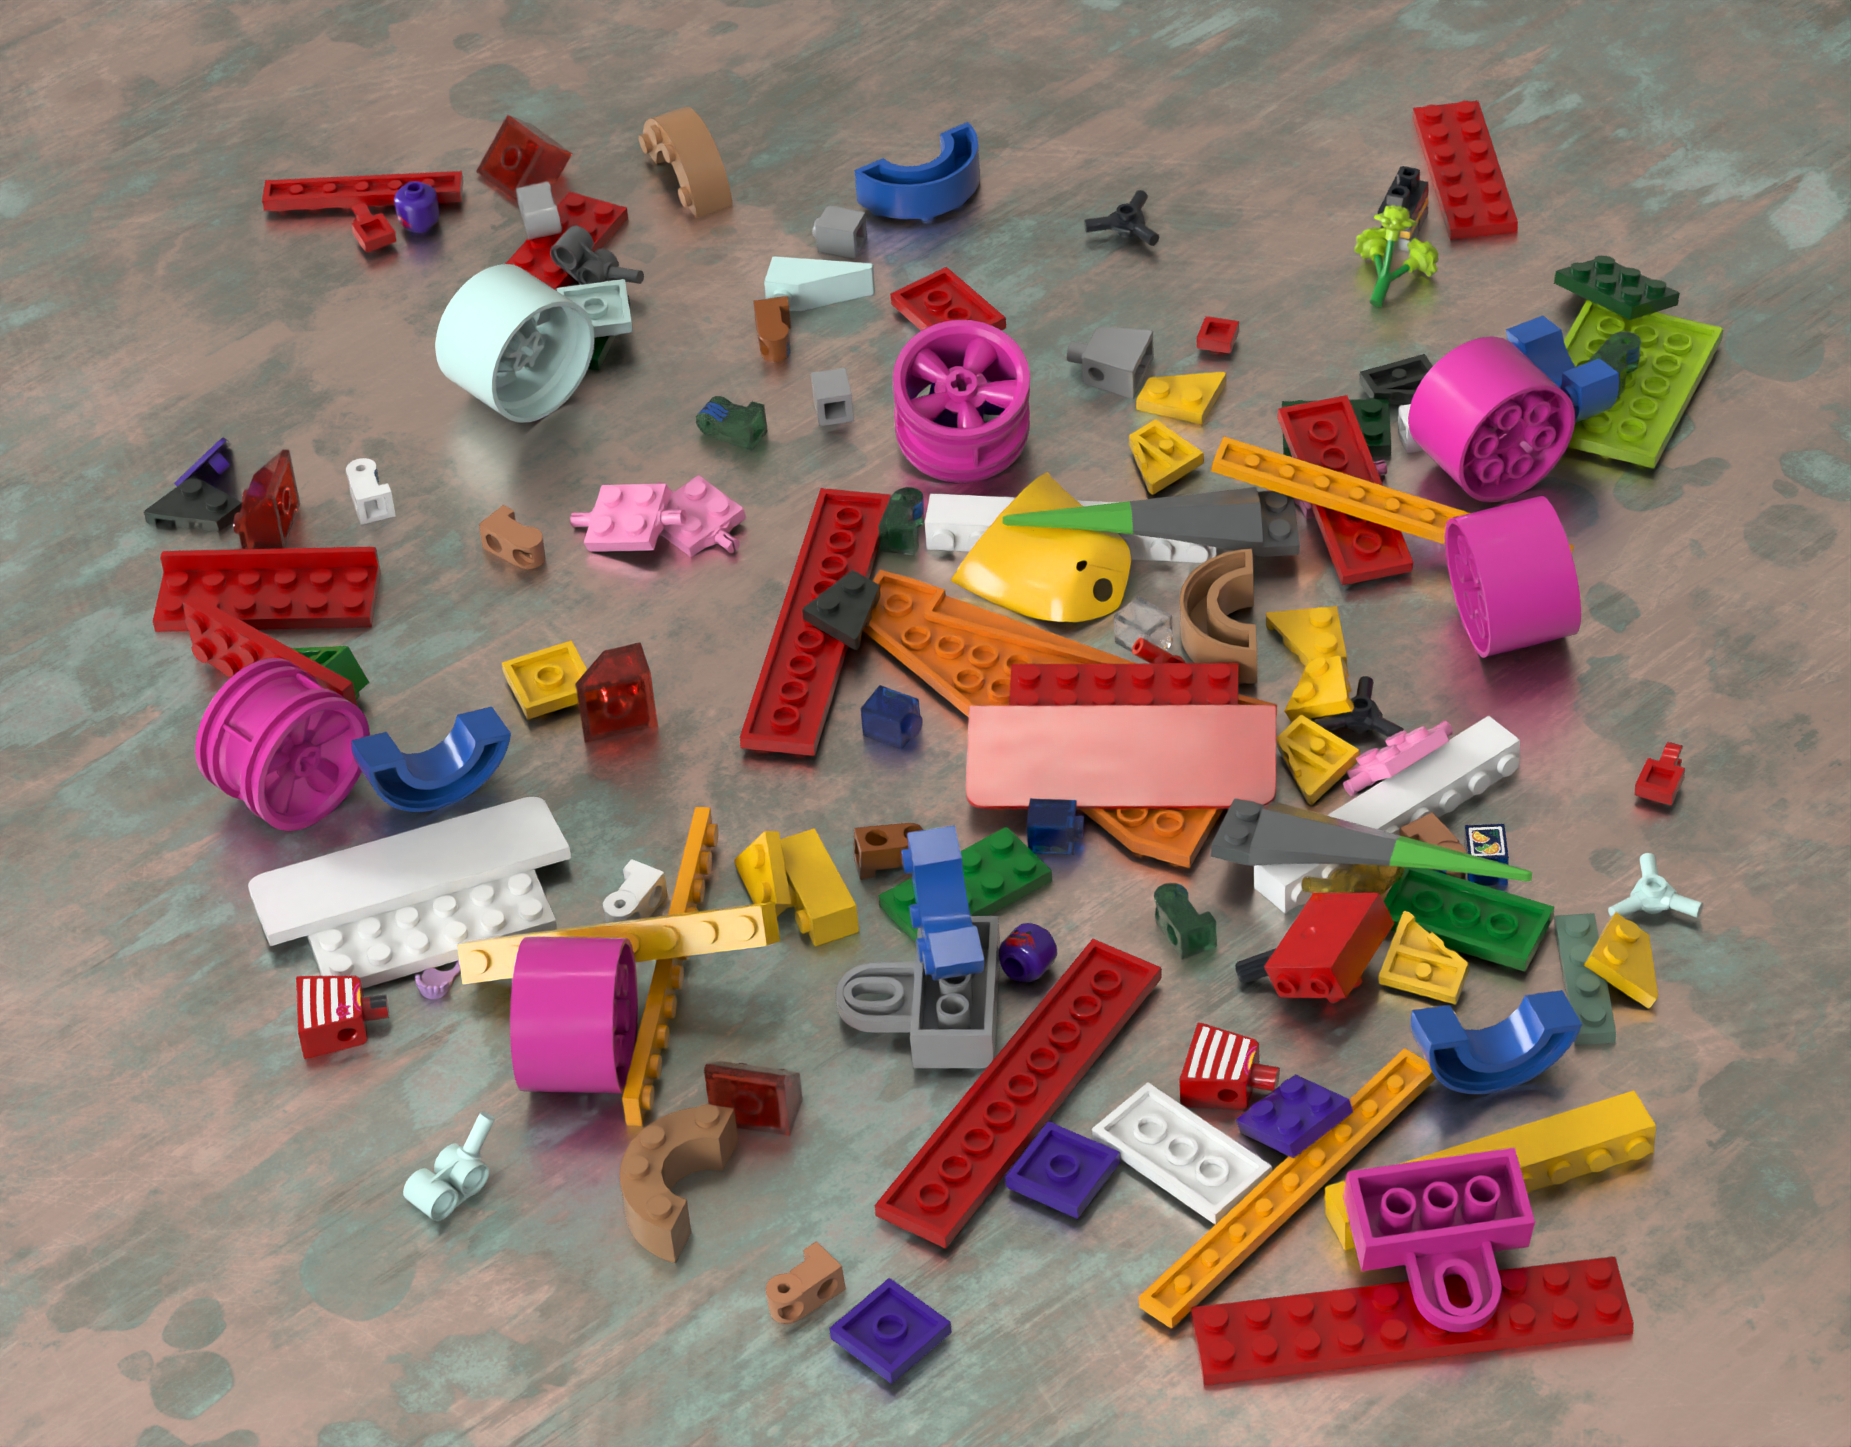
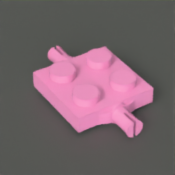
(628, 517)
(709, 518)
(1399, 754)

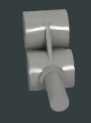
(538, 210)

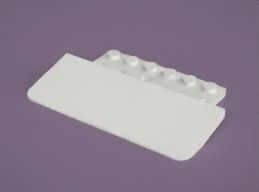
(416, 894)

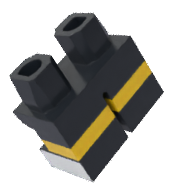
(1412, 194)

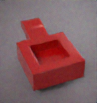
(371, 230)
(1662, 778)

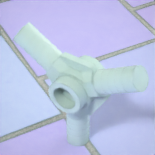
(1654, 894)

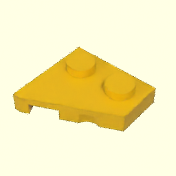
(1182, 396)
(1162, 455)
(1310, 632)
(1321, 690)
(1315, 756)
(764, 871)
(1625, 960)
(1423, 964)

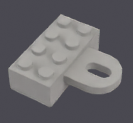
(947, 1018)

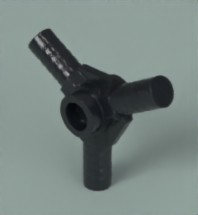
(1126, 220)
(1364, 716)

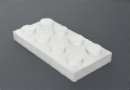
(1181, 1152)

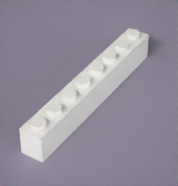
(961, 520)
(1430, 785)

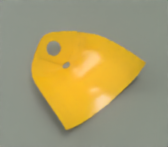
(1036, 566)

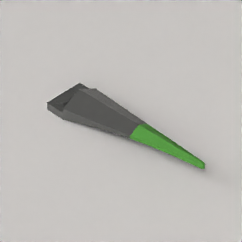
(1215, 519)
(1293, 835)

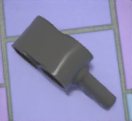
(575, 256)

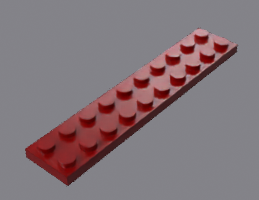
(802, 659)
(1017, 1093)
(1385, 1326)

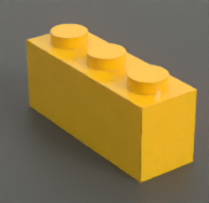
(817, 890)

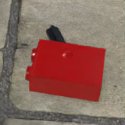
(1324, 947)

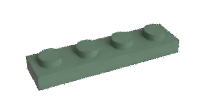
(1584, 988)

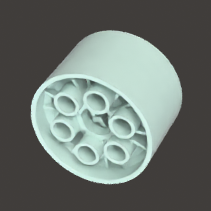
(514, 343)

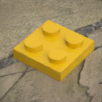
(545, 678)

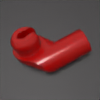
(1153, 654)

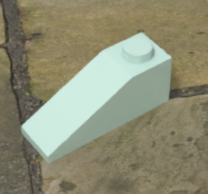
(817, 282)

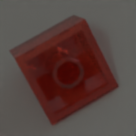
(522, 157)
(269, 505)
(616, 694)
(760, 1096)

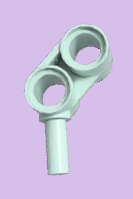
(456, 1177)

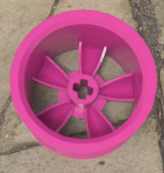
(960, 360)
(280, 743)

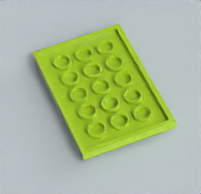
(1655, 394)

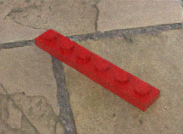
(352, 190)

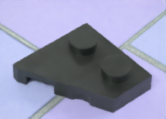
(1395, 380)
(195, 506)
(844, 608)

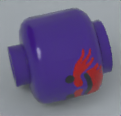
(417, 206)
(1027, 952)

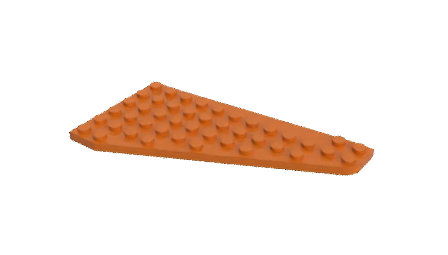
(969, 660)

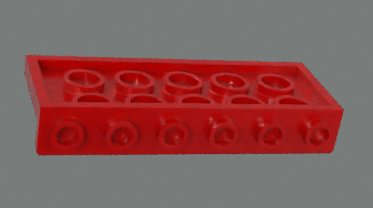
(273, 586)

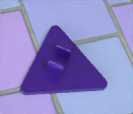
(213, 457)

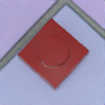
(1217, 334)

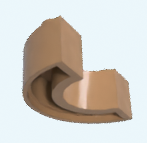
(687, 144)
(1206, 600)
(659, 1158)

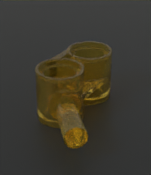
(1358, 879)

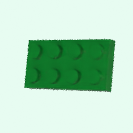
(995, 875)
(1471, 916)

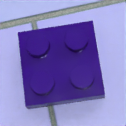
(1294, 1115)
(1062, 1169)
(890, 1330)

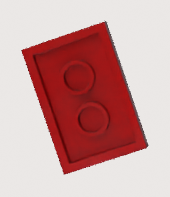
(944, 298)

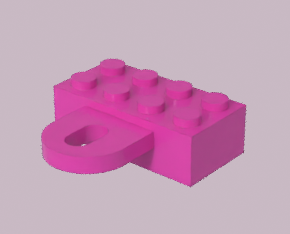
(1442, 1222)

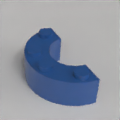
(925, 188)
(1589, 386)
(439, 774)
(941, 911)
(1500, 1054)

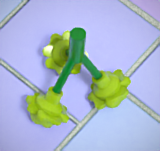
(1377, 241)

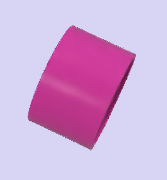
(1491, 419)
(1513, 576)
(573, 1014)

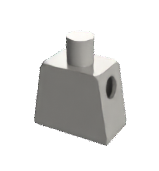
(1114, 359)

